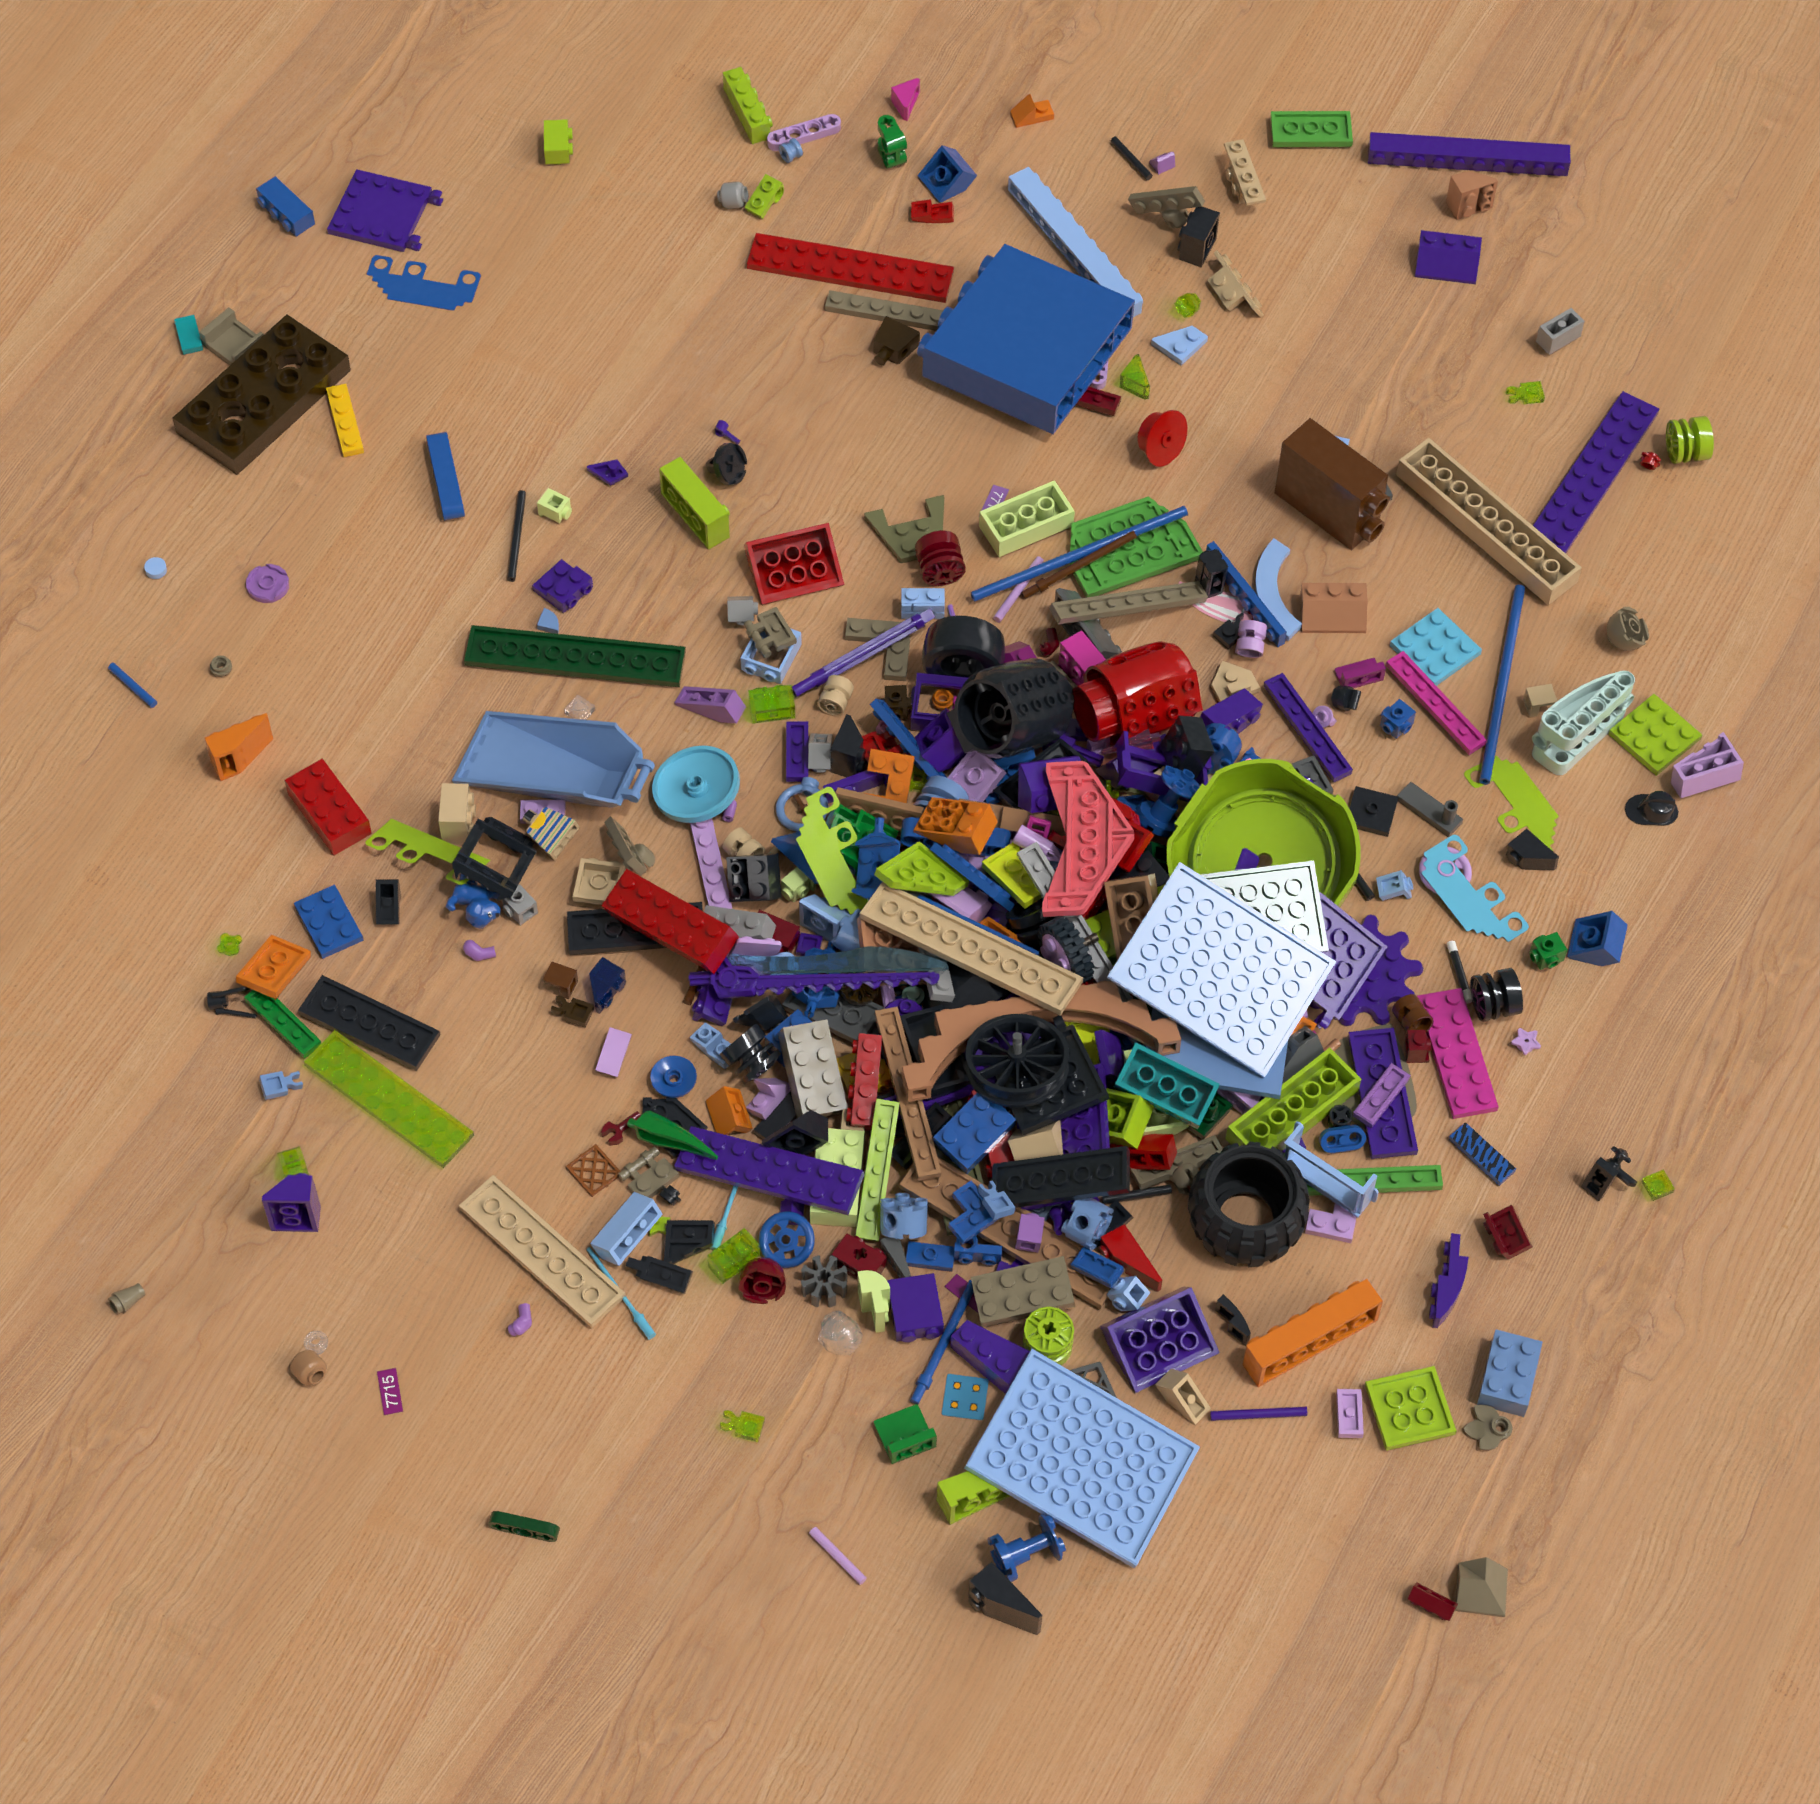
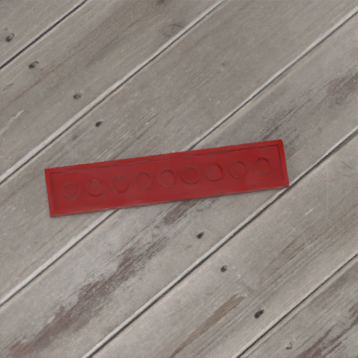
(850, 267)

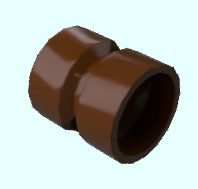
(1412, 1014)

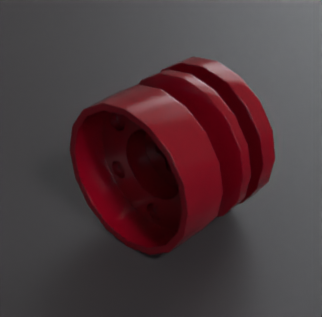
(940, 558)

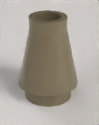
(124, 1299)

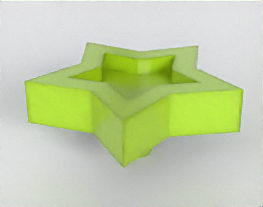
(659, 1226)

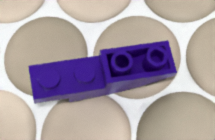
(1450, 1283)

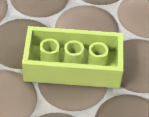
(1026, 518)
(847, 1149)

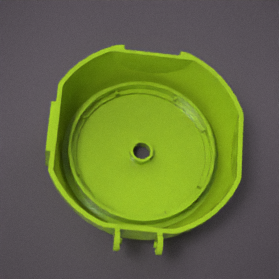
(1272, 814)

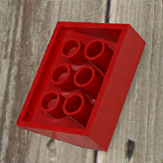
(794, 563)

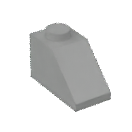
(819, 752)

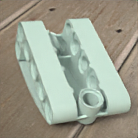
(1577, 716)

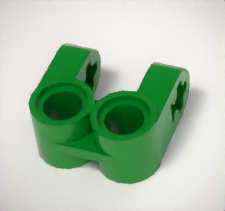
(891, 143)

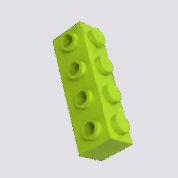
(746, 104)

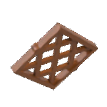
(582, 1157)

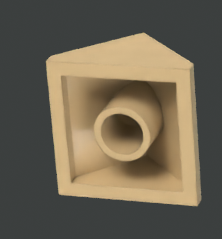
(1039, 1143)

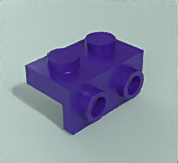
(710, 1006)

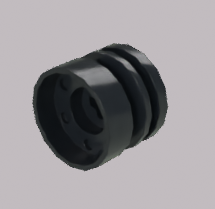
(1496, 994)
(750, 1054)

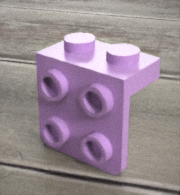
(756, 947)

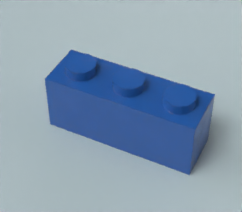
(285, 206)

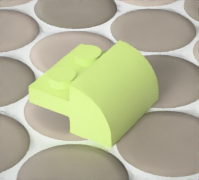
(874, 1297)

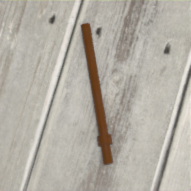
(1043, 584)

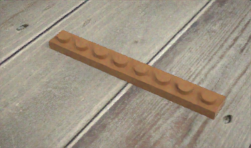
(912, 1113)

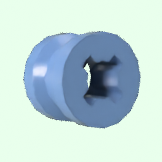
(790, 150)

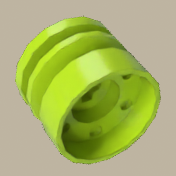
(1689, 439)
(1058, 1343)

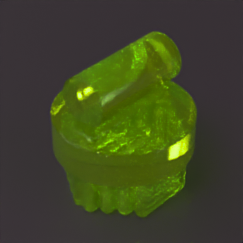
(1188, 304)

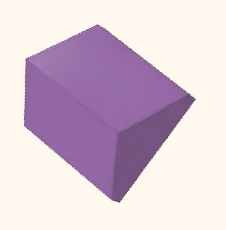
(1163, 162)

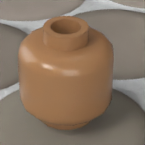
(308, 1367)

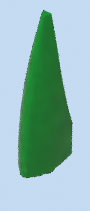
(665, 1133)

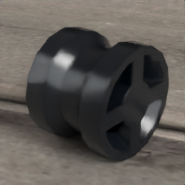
(1337, 1113)

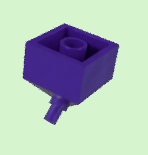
(940, 744)

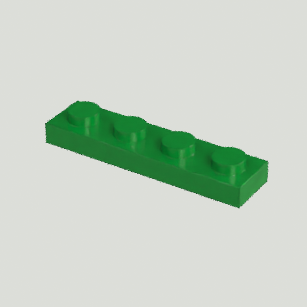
(284, 1022)

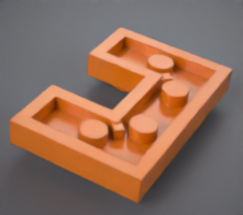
(899, 770)

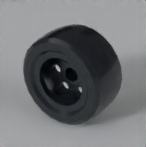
(962, 646)

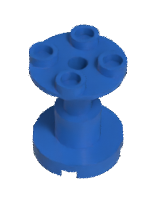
(1161, 813)
(1016, 1552)

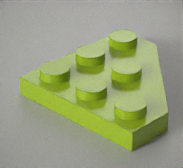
(921, 871)

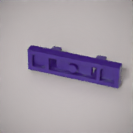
(858, 782)

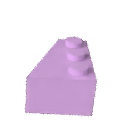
(1708, 768)

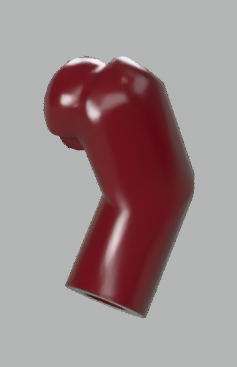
(1052, 643)

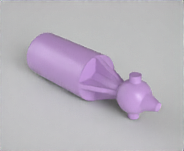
(1026, 837)

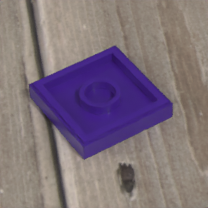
(1109, 1053)

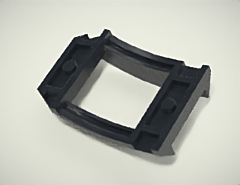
(484, 875)

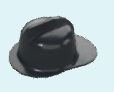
(1652, 809)

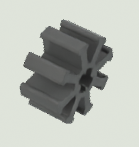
(835, 1281)

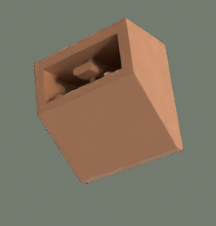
(1470, 193)

